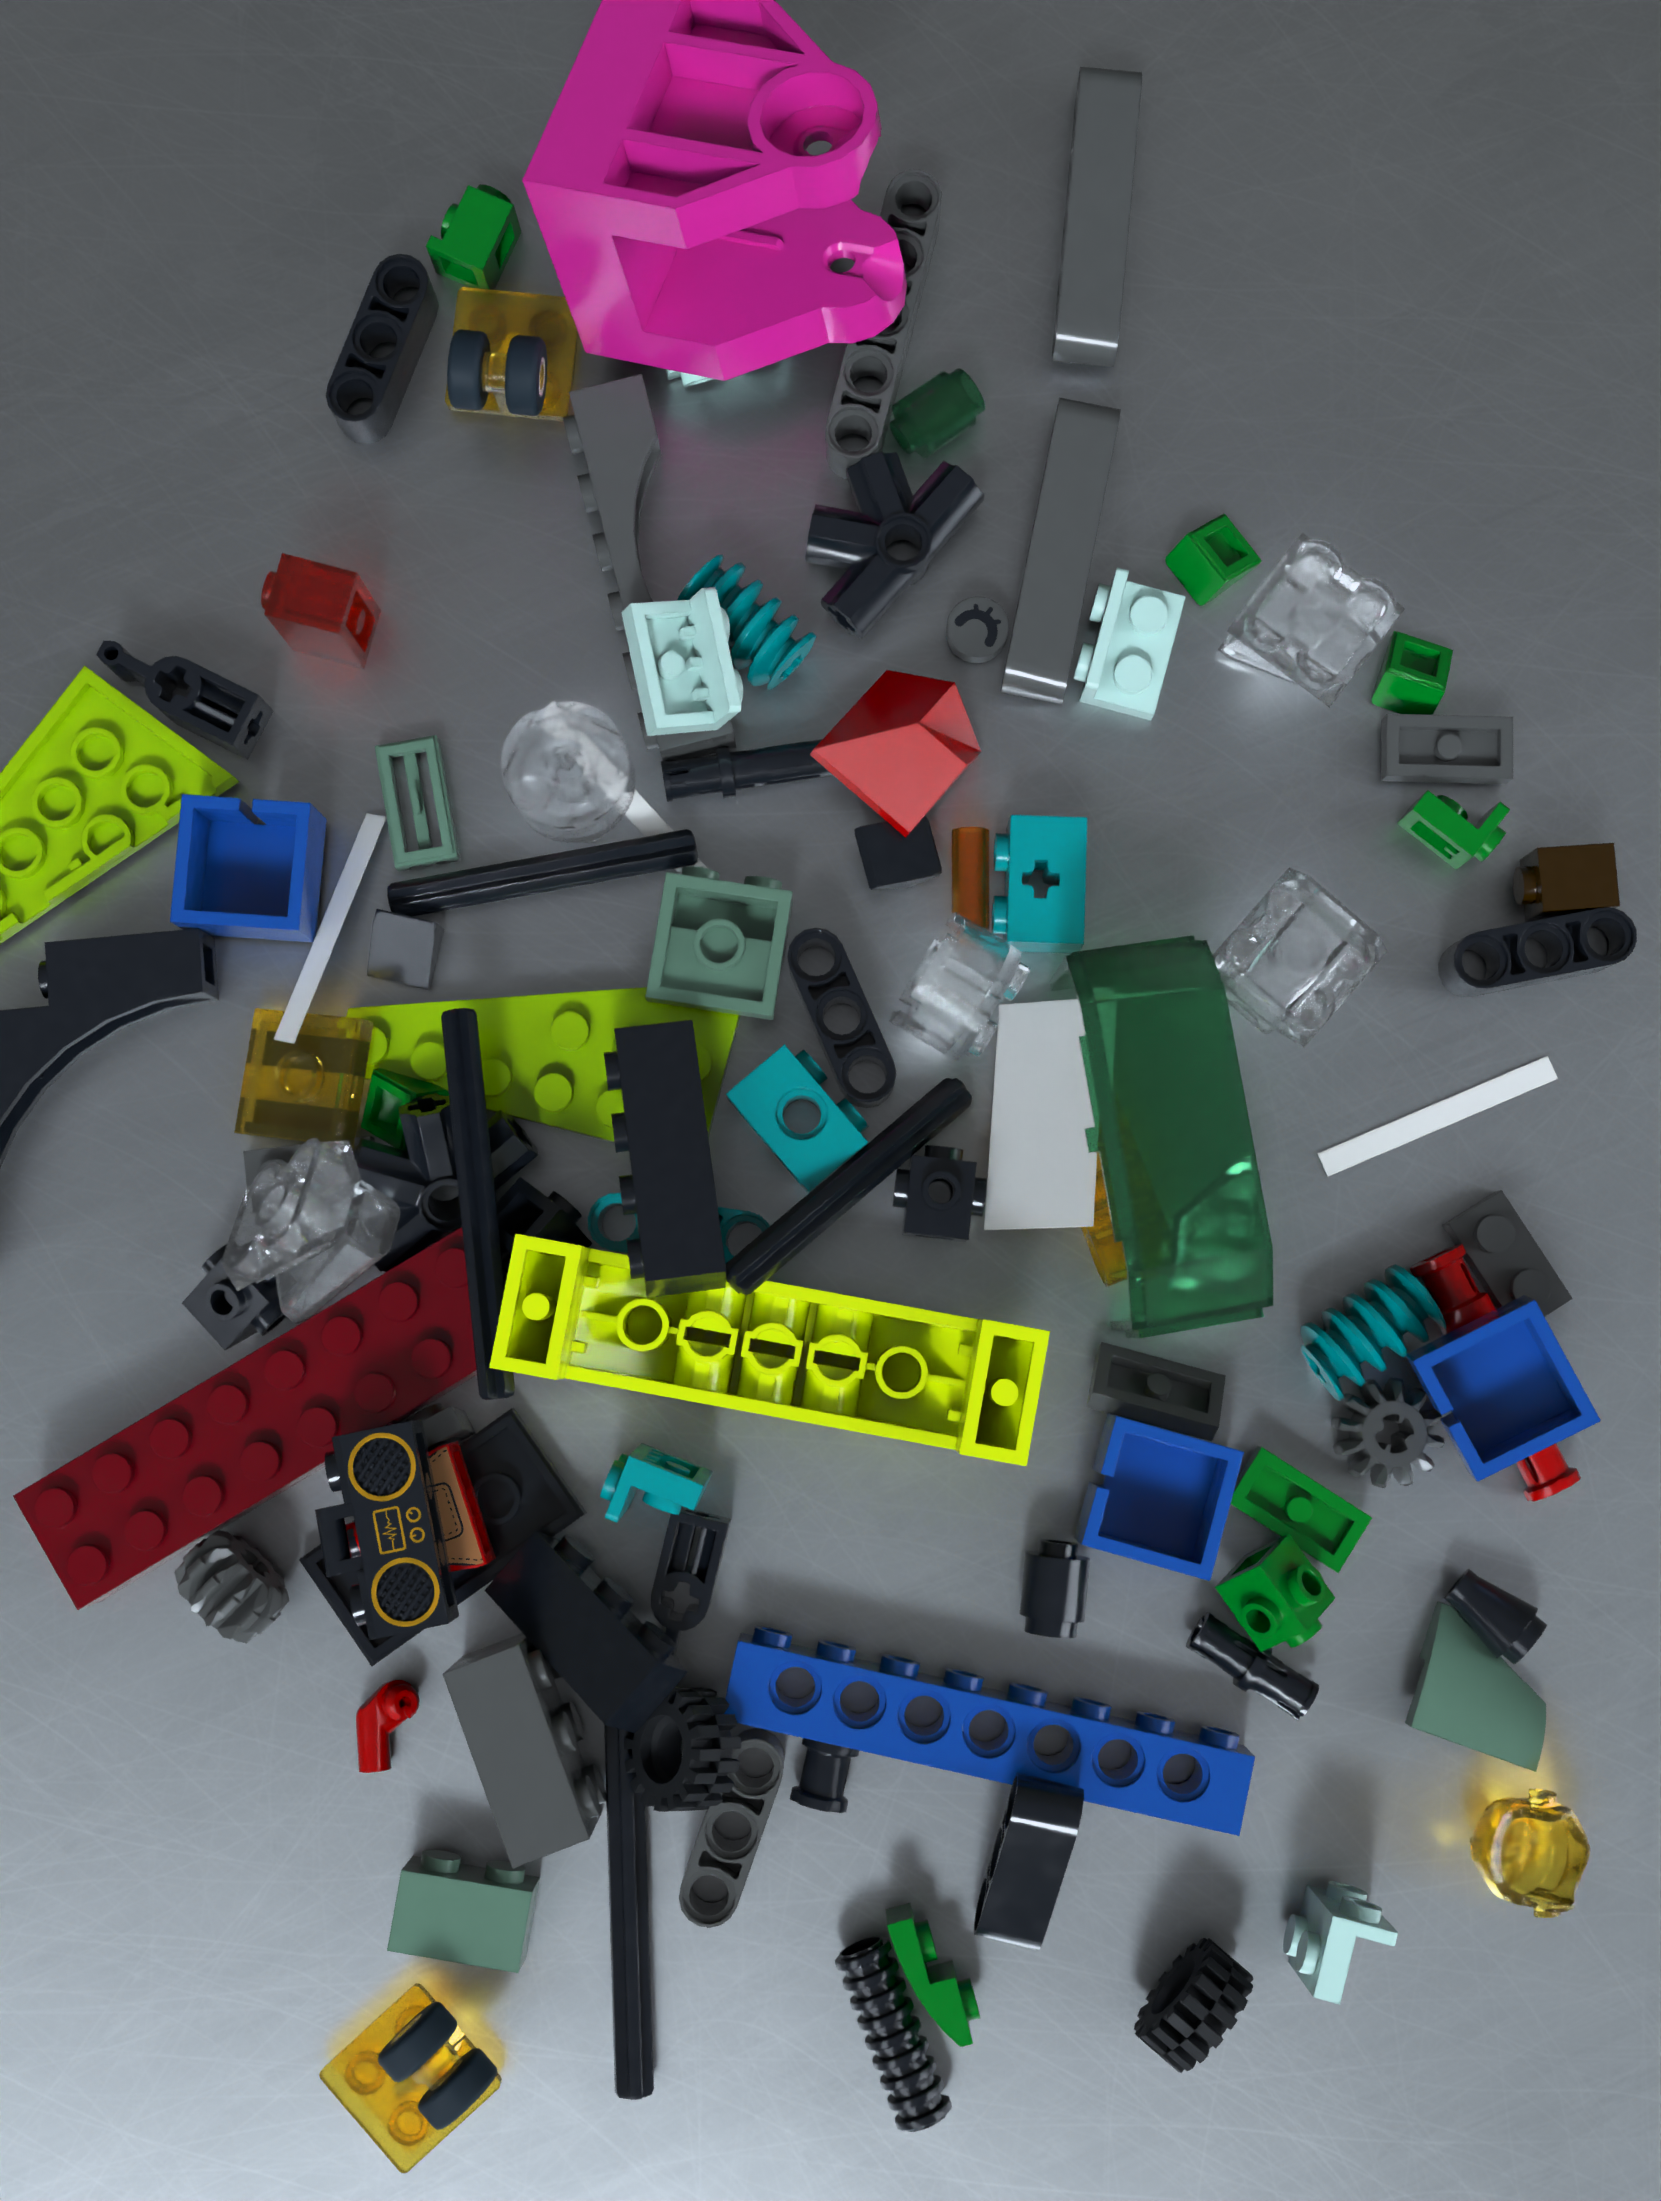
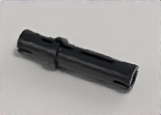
(741, 770)

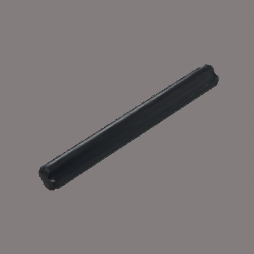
(543, 873)
(846, 1186)

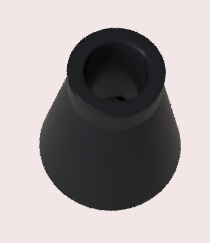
(1498, 1618)

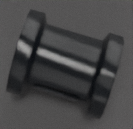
(823, 1777)

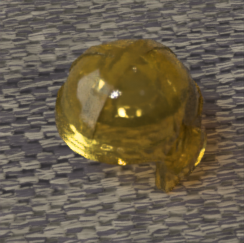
(1531, 1852)

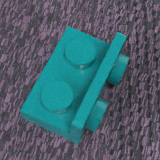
(664, 1477)

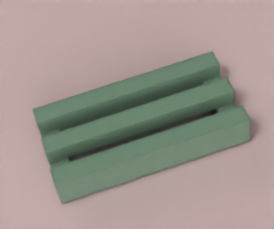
(427, 854)

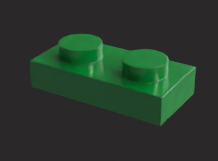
(1298, 1505)

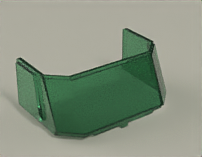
(1172, 1134)

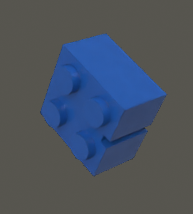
(245, 874)
(1504, 1387)
(1159, 1497)

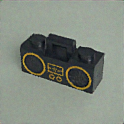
(398, 1527)

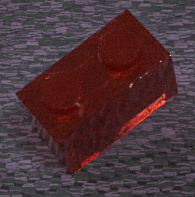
(321, 610)

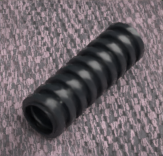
(893, 2034)

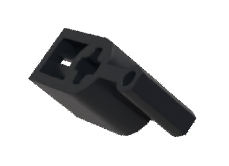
(198, 709)
(674, 1568)

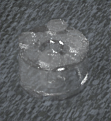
(558, 739)
(960, 988)

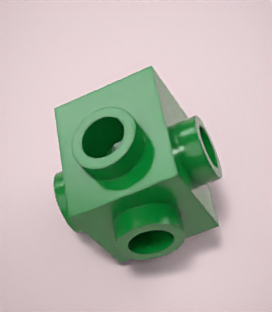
(1276, 1594)

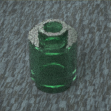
(936, 413)

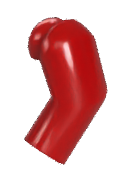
(378, 1719)

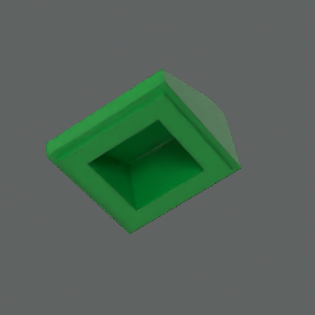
(1212, 559)
(1412, 675)
(385, 1095)

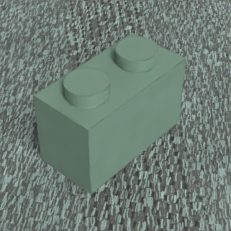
(464, 1911)

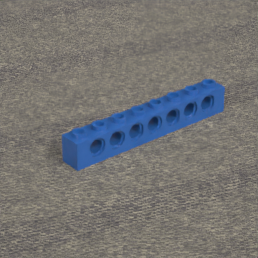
(1208, 1799)

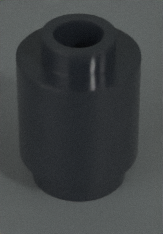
(1054, 1589)

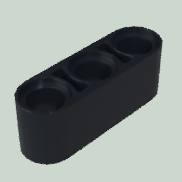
(377, 322)
(1564, 941)
(833, 988)
(1028, 1861)

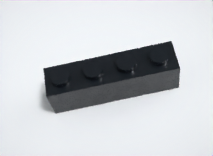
(668, 1157)

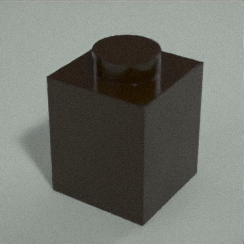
(1566, 880)

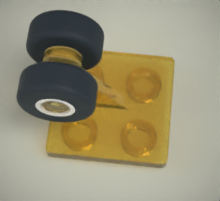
(511, 354)
(411, 2077)

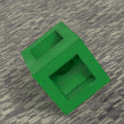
(476, 238)

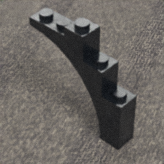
(91, 995)

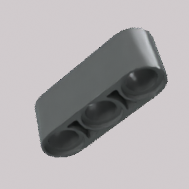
(729, 1858)

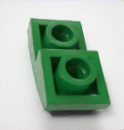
(937, 1987)

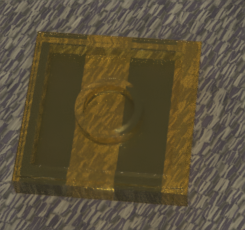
(306, 1085)

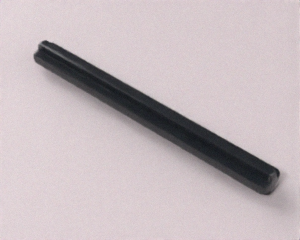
(476, 1194)
(628, 1924)

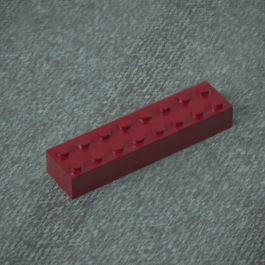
(256, 1426)

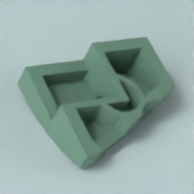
(1474, 1695)

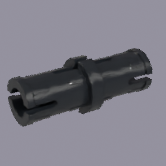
(1251, 1667)

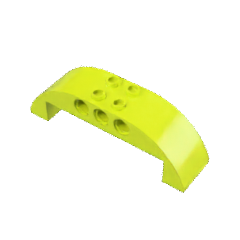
(774, 1352)

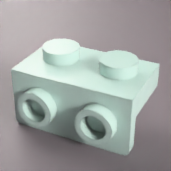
(683, 663)
(1325, 1935)

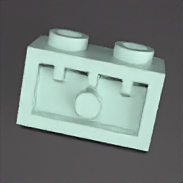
(1131, 646)

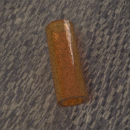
(971, 874)

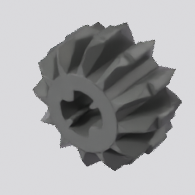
(1406, 1443)
(231, 1586)

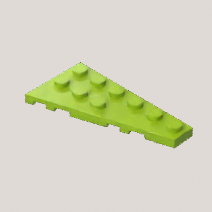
(88, 795)
(545, 1051)

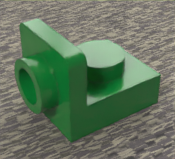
(1444, 829)

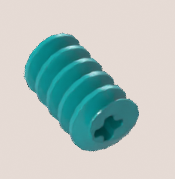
(754, 633)
(1368, 1328)

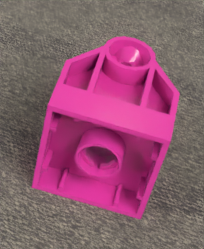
(689, 197)

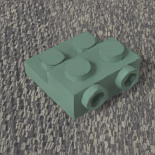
(720, 943)

